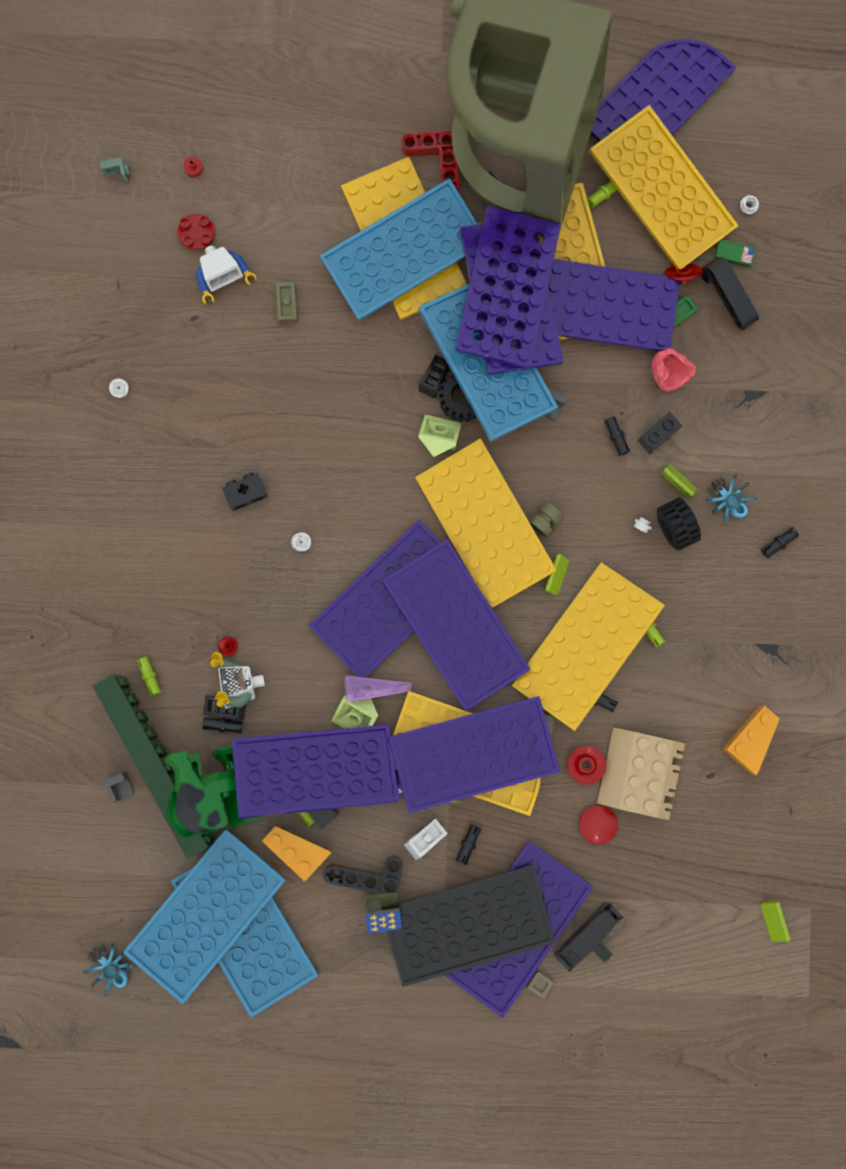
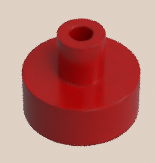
(193, 166)
(227, 646)

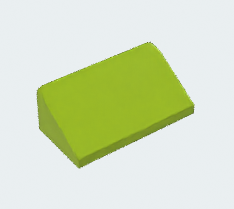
(679, 481)
(555, 580)
(775, 921)

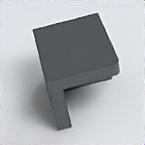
(559, 399)
(119, 787)

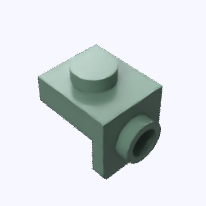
(115, 166)

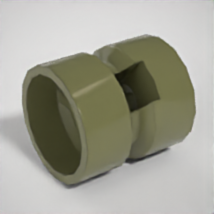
(547, 517)

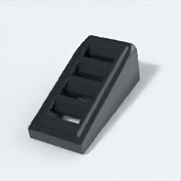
(428, 386)
(240, 712)

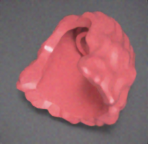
(671, 369)

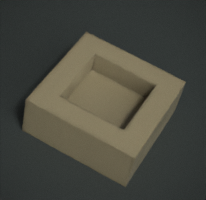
(540, 984)

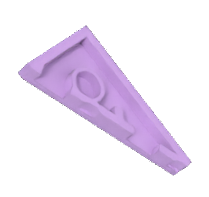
(364, 688)

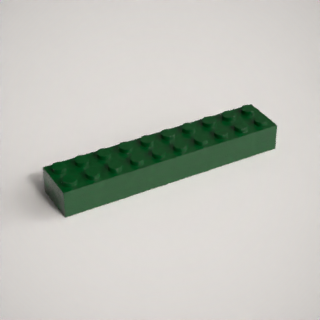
(144, 750)

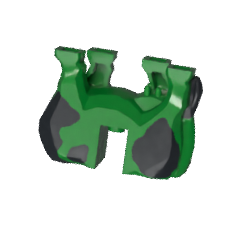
(197, 798)

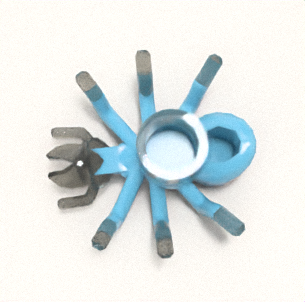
(732, 501)
(111, 970)

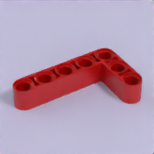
(437, 148)

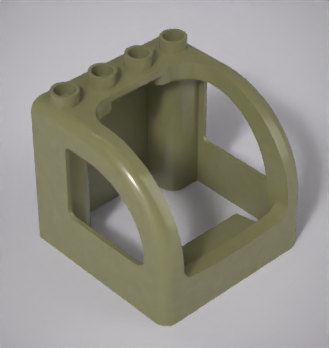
(535, 62)

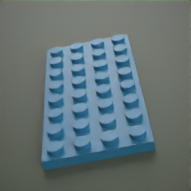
(400, 250)
(498, 400)
(204, 916)
(265, 959)

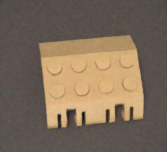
(640, 773)

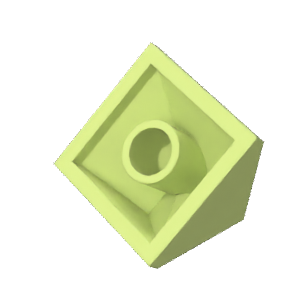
(439, 434)
(355, 713)

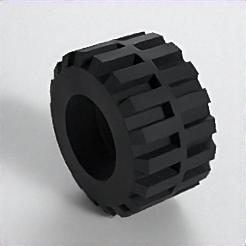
(449, 406)
(678, 524)

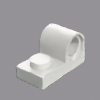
(425, 839)

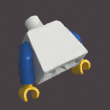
(219, 269)

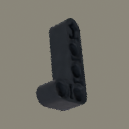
(730, 291)
(361, 874)

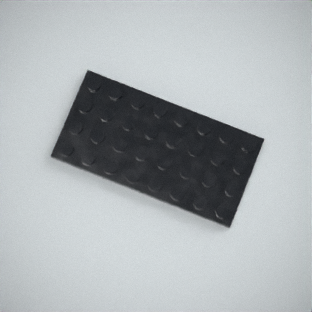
(469, 925)

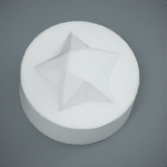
(118, 388)
(301, 542)

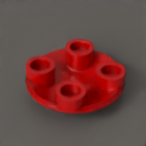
(196, 231)
(598, 825)

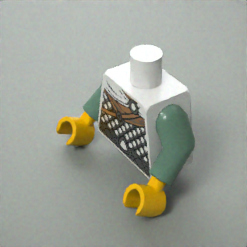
(235, 683)

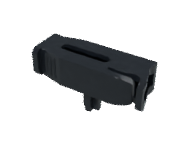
(589, 937)

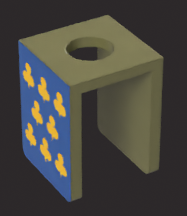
(381, 920)

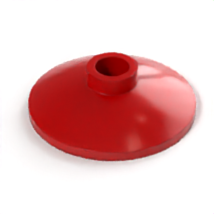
(685, 274)
(596, 767)

